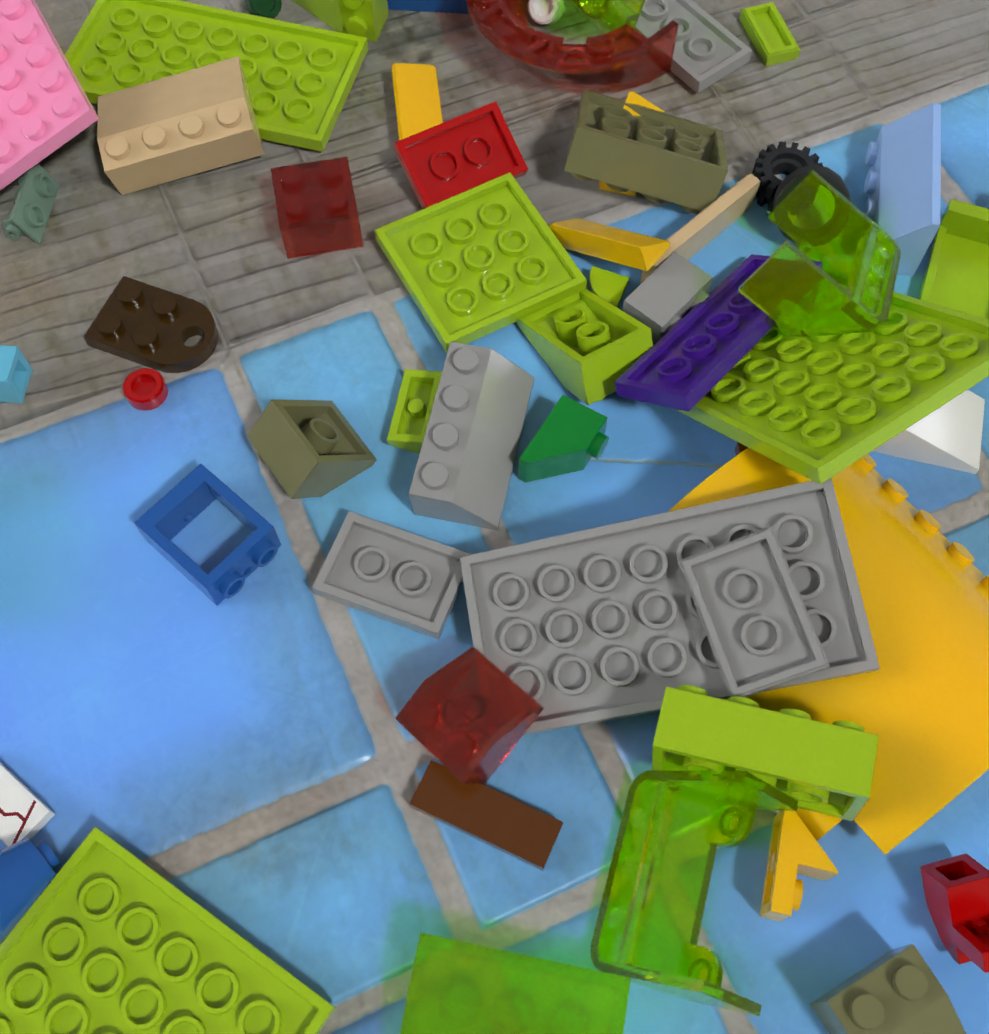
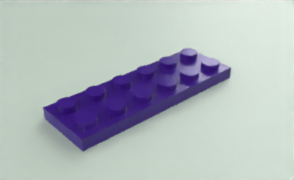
(700, 346)

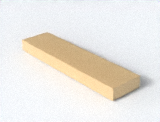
(710, 221)

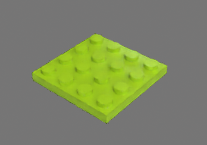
(479, 261)

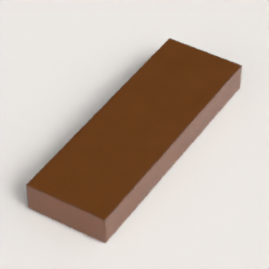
(487, 815)

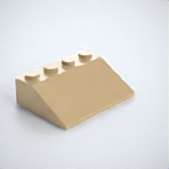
(177, 126)

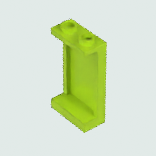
(959, 261)

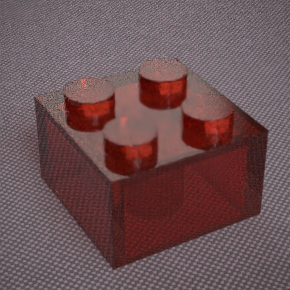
(316, 207)

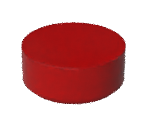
(145, 389)

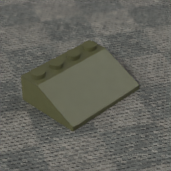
(646, 153)

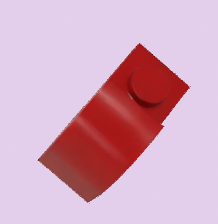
(959, 907)

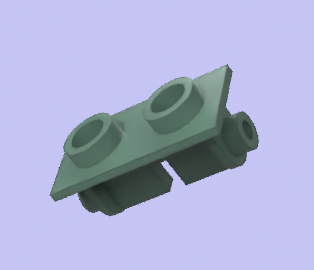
(32, 205)

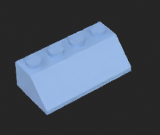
(907, 183)

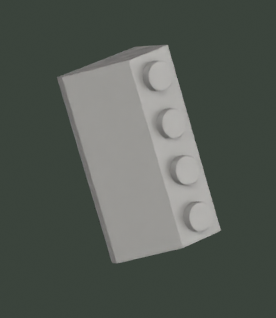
(471, 438)

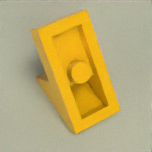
(791, 853)

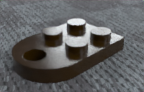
(152, 327)

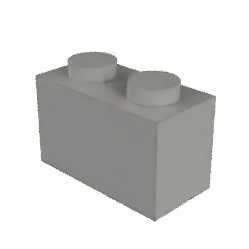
(668, 295)

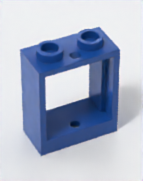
(182, 506)

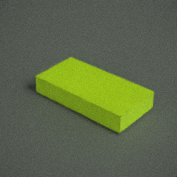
(769, 34)

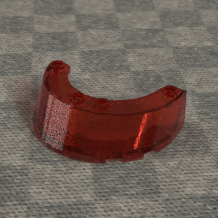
(603, 64)

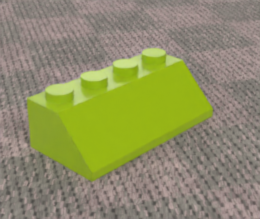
(809, 760)

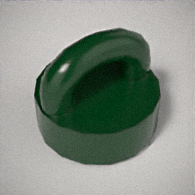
(263, 8)

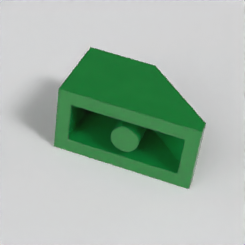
(564, 442)

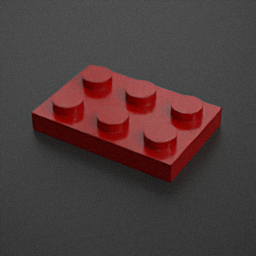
(459, 155)

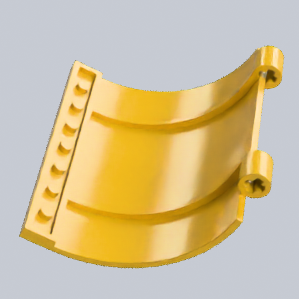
(929, 639)

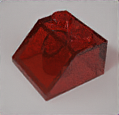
(469, 716)

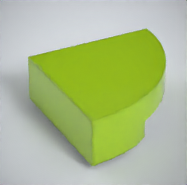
(608, 285)

